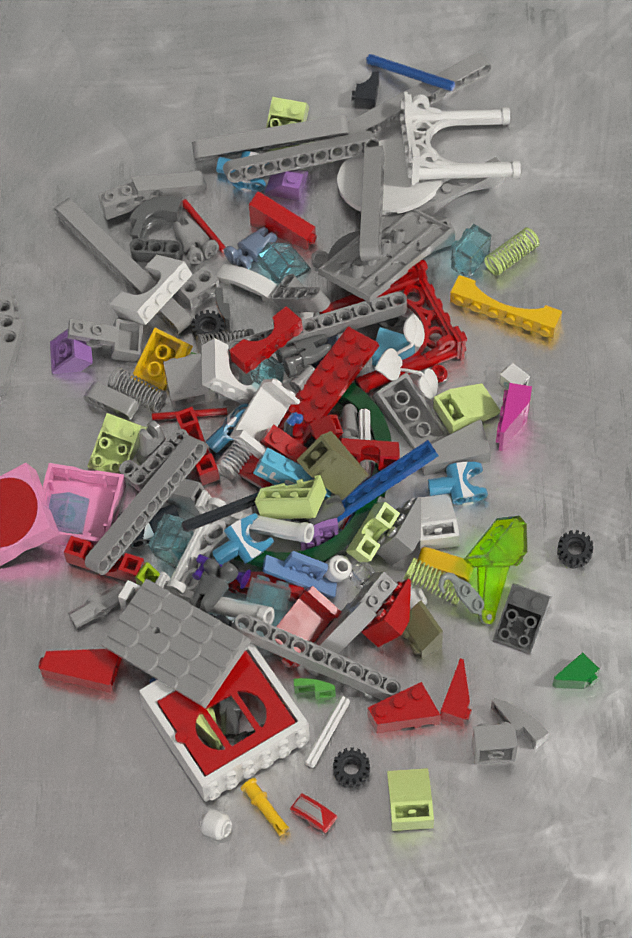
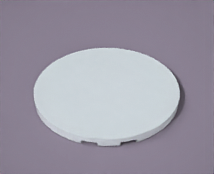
(398, 191)

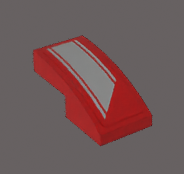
(313, 812)

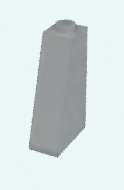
(461, 446)

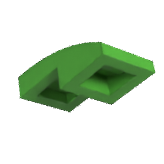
(321, 688)

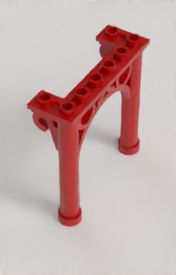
(450, 344)

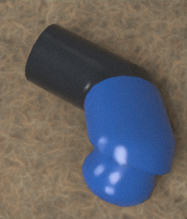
(290, 422)

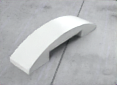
(248, 280)

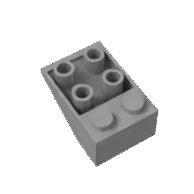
(185, 381)
(404, 533)

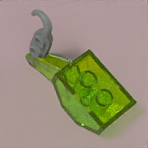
(492, 555)

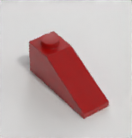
(457, 700)

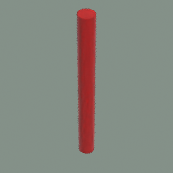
(198, 219)
(199, 413)

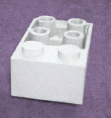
(438, 523)

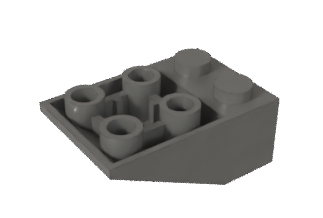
(522, 618)

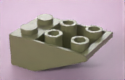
(334, 463)

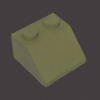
(423, 631)

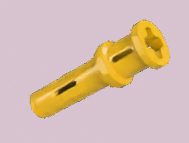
(259, 799)

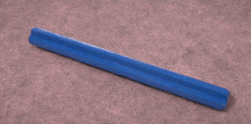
(410, 72)

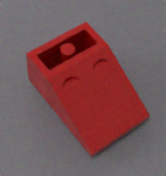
(391, 616)

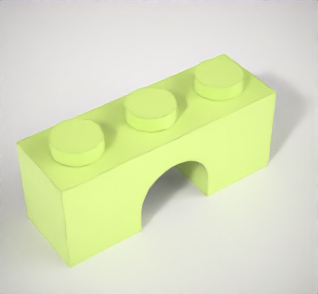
(378, 521)

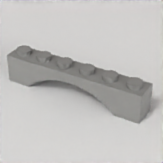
(457, 187)

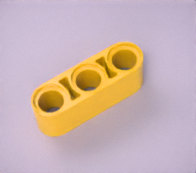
(445, 563)

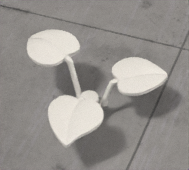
(390, 362)

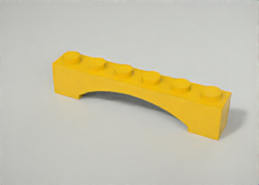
(541, 320)

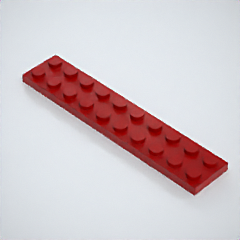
(322, 390)

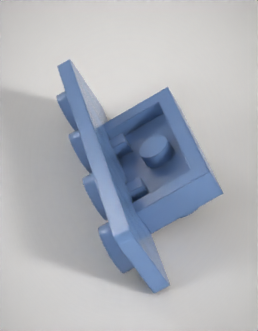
(301, 571)

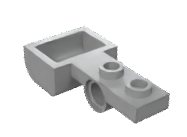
(123, 337)

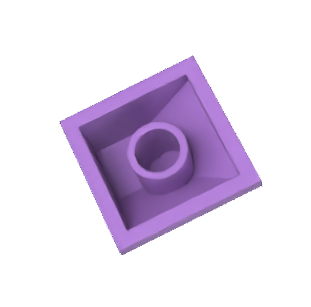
(287, 184)
(69, 354)

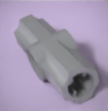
(96, 606)

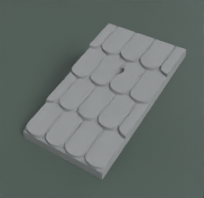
(404, 243)
(176, 643)

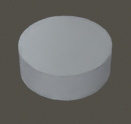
(319, 258)

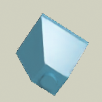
(390, 339)

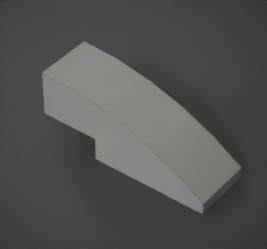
(524, 722)

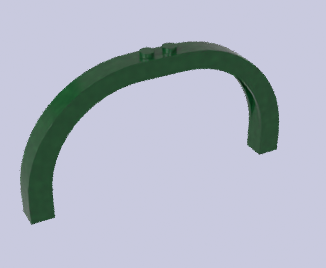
(339, 544)

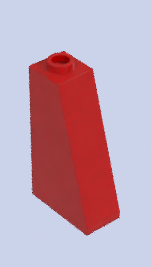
(281, 221)
(84, 667)

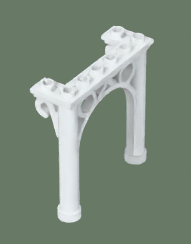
(427, 162)
(263, 525)

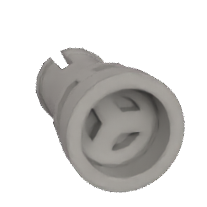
(299, 381)

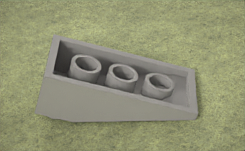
(409, 412)

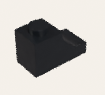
(366, 92)

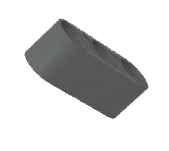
(147, 247)

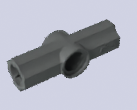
(229, 717)

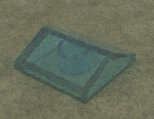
(268, 369)
(69, 512)

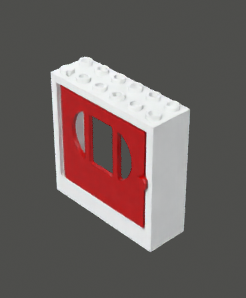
(281, 733)

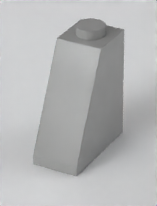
(186, 496)

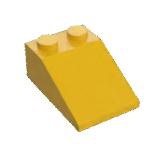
(159, 349)

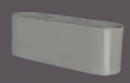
(111, 401)

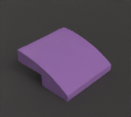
(322, 533)

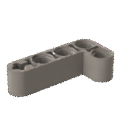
(299, 298)
(138, 475)

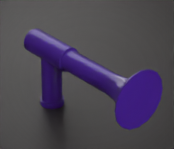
(242, 577)

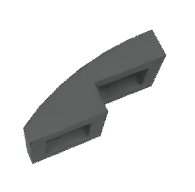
(223, 308)

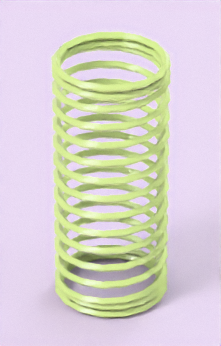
(500, 270)
(411, 570)

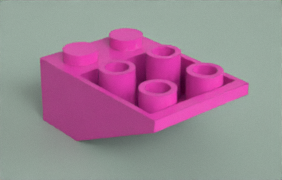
(513, 413)

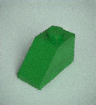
(577, 674)

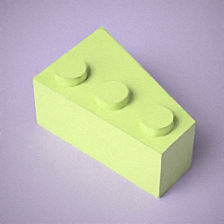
(292, 501)

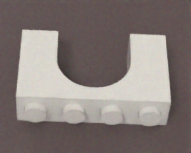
(141, 308)
(218, 375)

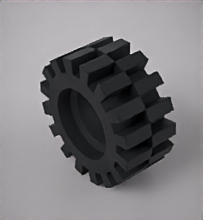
(207, 318)
(575, 559)
(351, 779)

